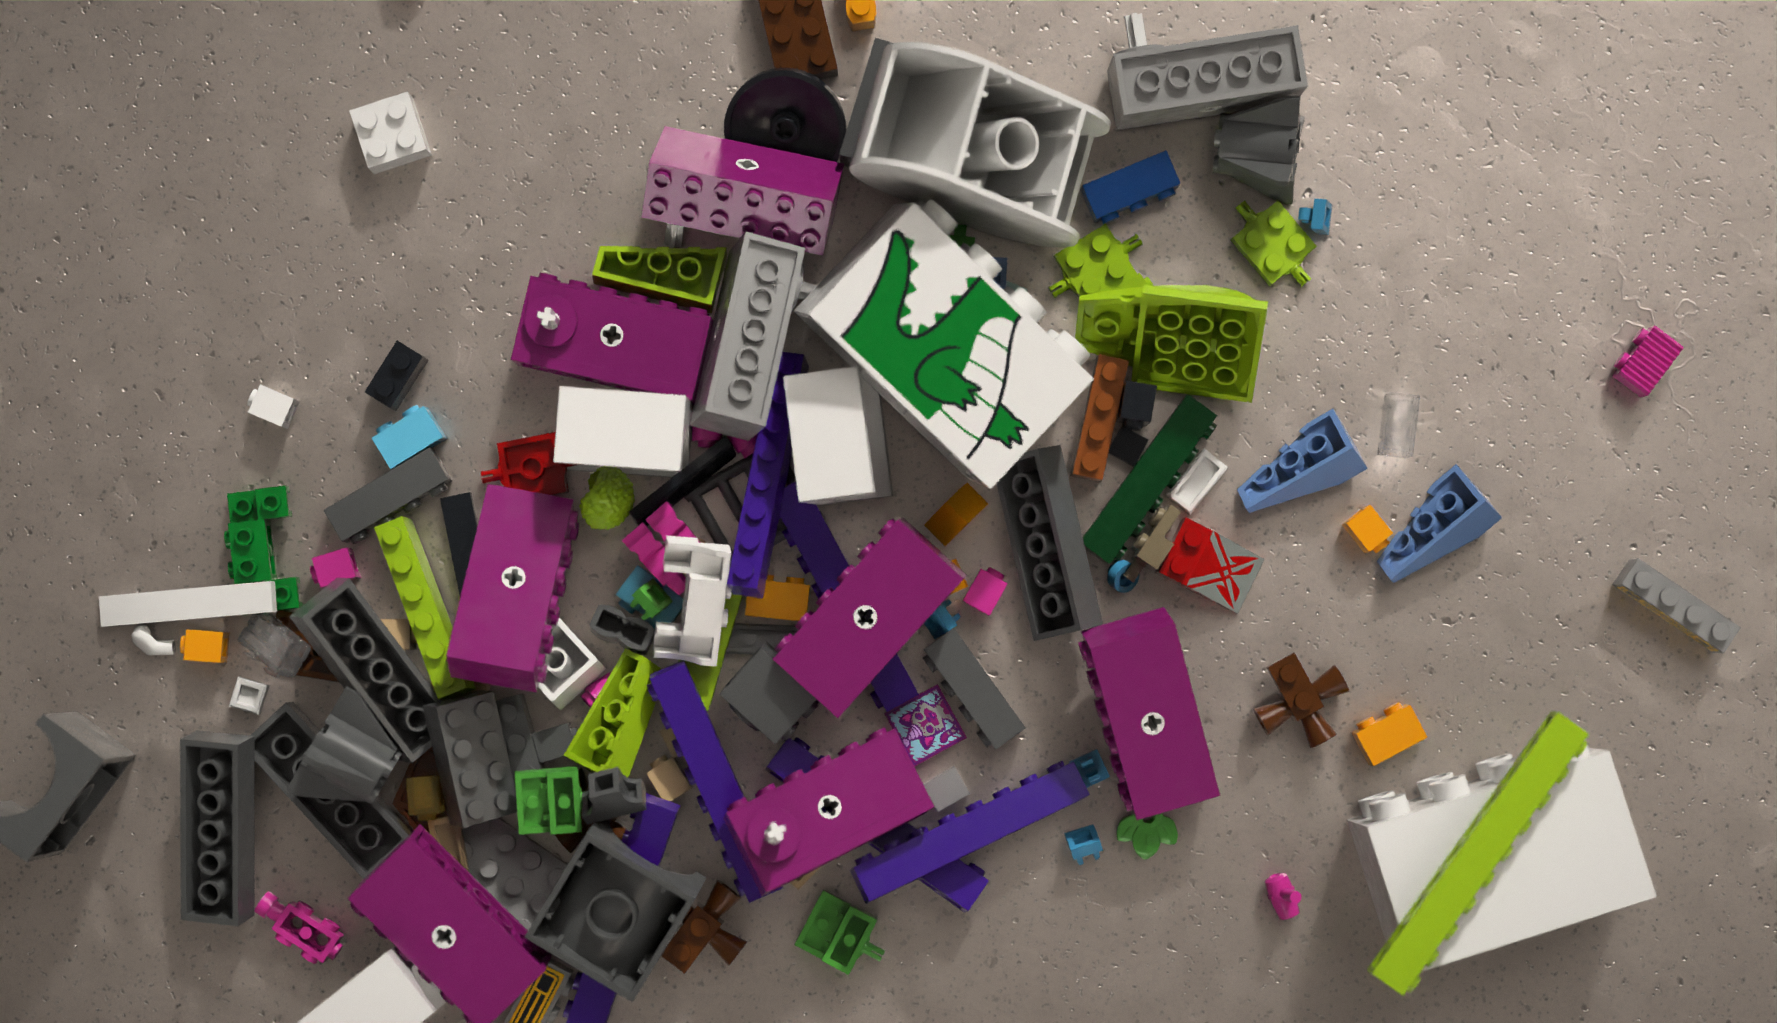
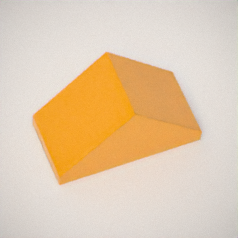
(956, 514)

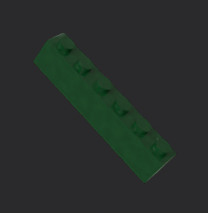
(1148, 479)

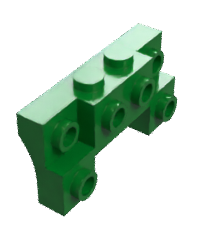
(252, 541)

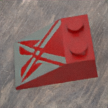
(1210, 565)

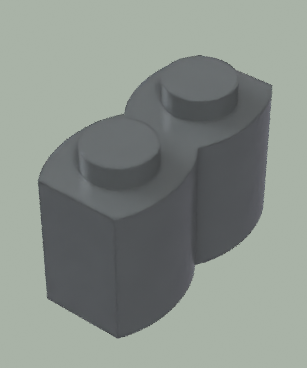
(614, 627)

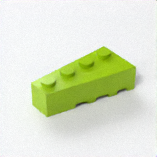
(663, 273)
(617, 718)

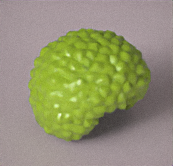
(609, 498)

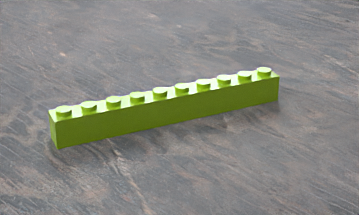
(1478, 853)

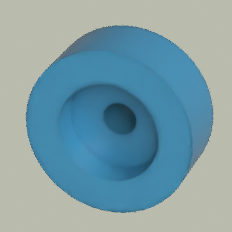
(1117, 580)

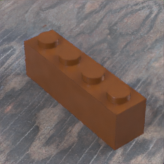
(1099, 418)

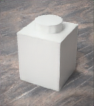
(272, 406)

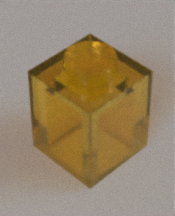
(425, 797)

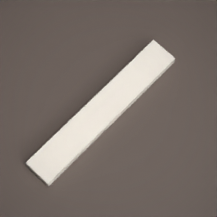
(188, 604)

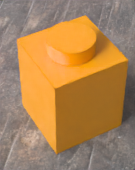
(1368, 530)
(205, 646)

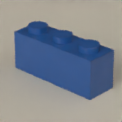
(1130, 188)

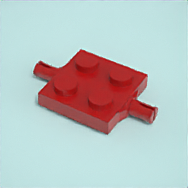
(530, 466)

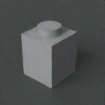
(946, 788)

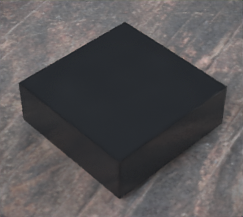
(1127, 446)

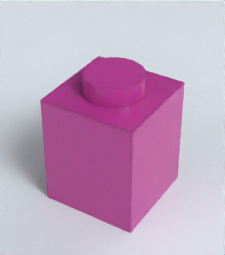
(334, 565)
(985, 590)

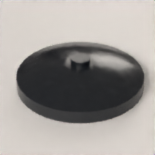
(787, 113)

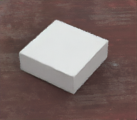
(249, 695)

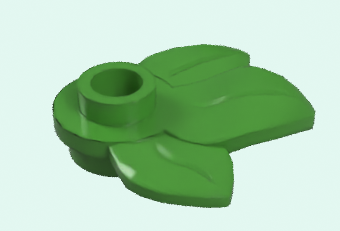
(1147, 833)

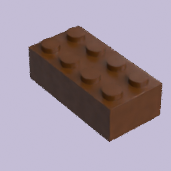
(799, 36)

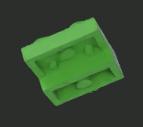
(548, 800)
(838, 933)

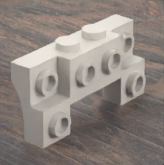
(703, 610)

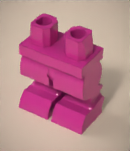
(651, 551)

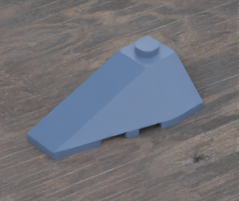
(1313, 462)
(1446, 521)

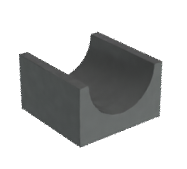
(85, 771)
(613, 912)

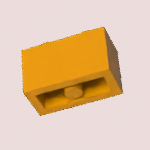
(781, 600)
(1388, 734)

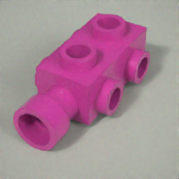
(307, 935)

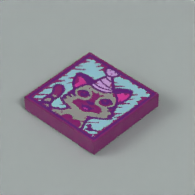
(926, 725)

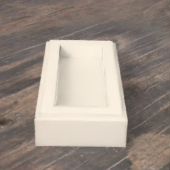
(1196, 481)

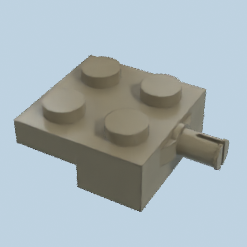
(1153, 547)

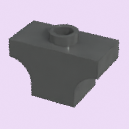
(612, 796)

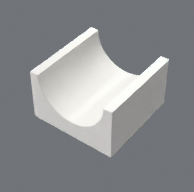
(623, 430)
(837, 437)
(381, 993)

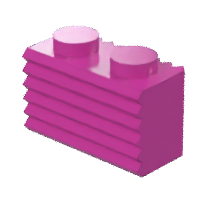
(1647, 360)

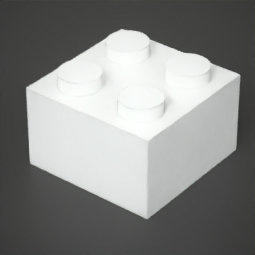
(390, 132)
(569, 667)

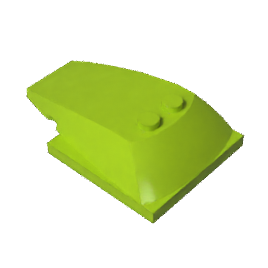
(1178, 336)

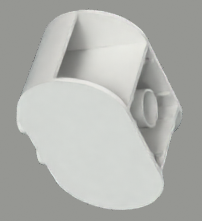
(976, 143)

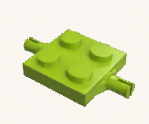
(1273, 243)
(1095, 263)

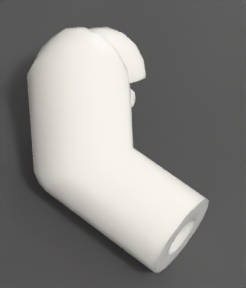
(149, 645)

